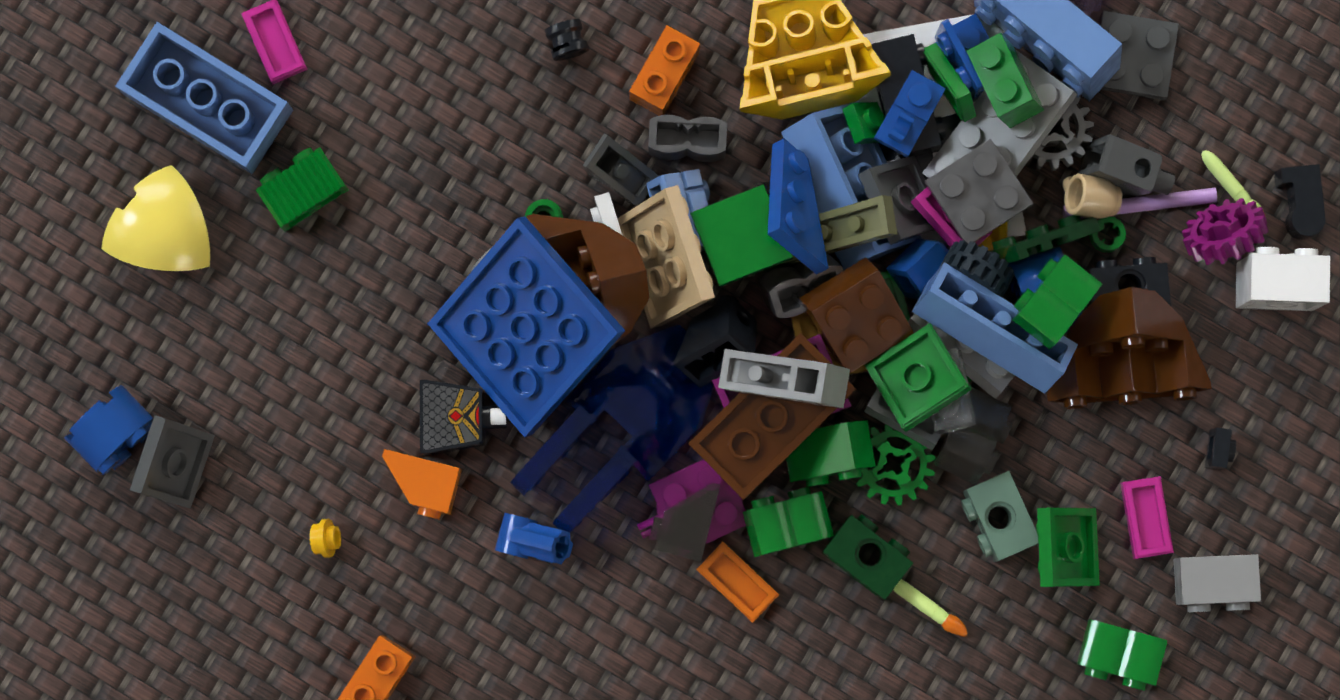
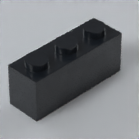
(902, 57)

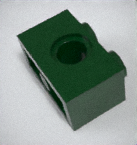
(844, 552)

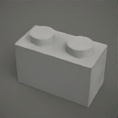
(1217, 580)

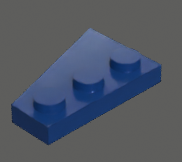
(793, 207)

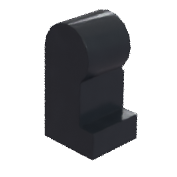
(1304, 198)

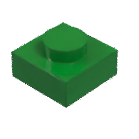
(863, 121)

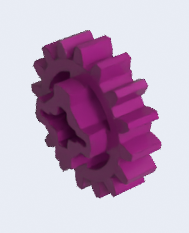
(1225, 231)

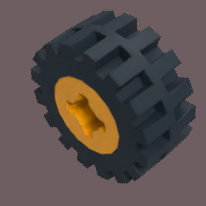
(980, 266)

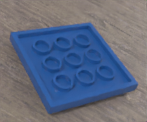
(525, 326)

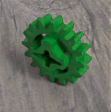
(901, 478)

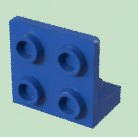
(955, 41)

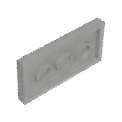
(1013, 143)

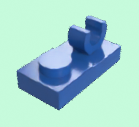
(909, 113)

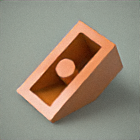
(424, 482)

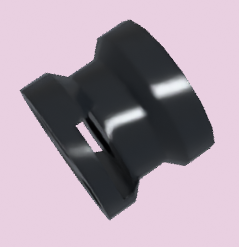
(566, 39)

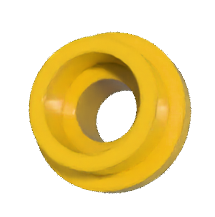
(325, 538)

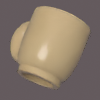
(1091, 196)

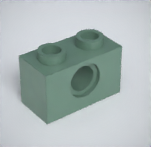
(1019, 530)

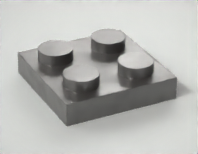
(978, 192)

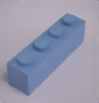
(987, 326)

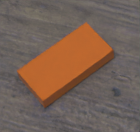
(737, 582)

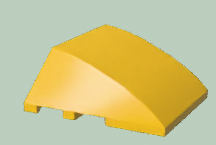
(806, 59)

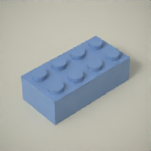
(1059, 39)
(204, 97)

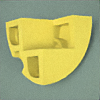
(160, 226)

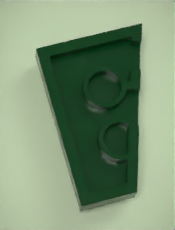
(1041, 239)

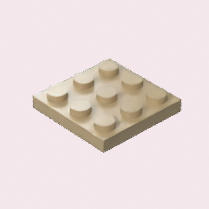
(670, 256)

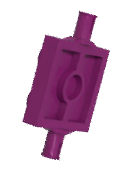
(676, 486)

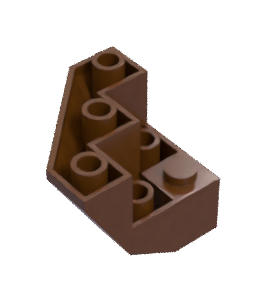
(604, 263)
(1129, 352)

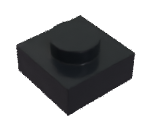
(1220, 449)

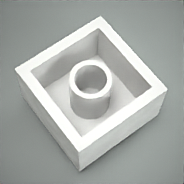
(1283, 280)

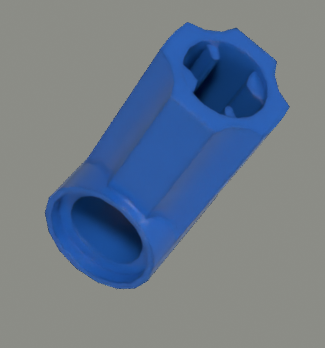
(528, 539)

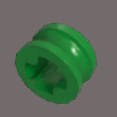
(1115, 242)

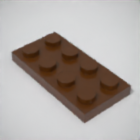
(760, 431)

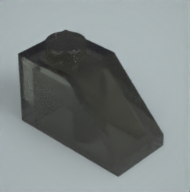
(686, 524)

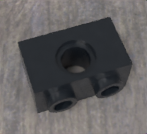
(1144, 273)

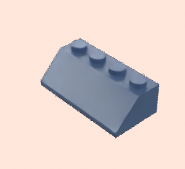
(835, 171)

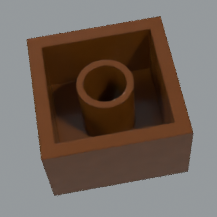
(856, 315)

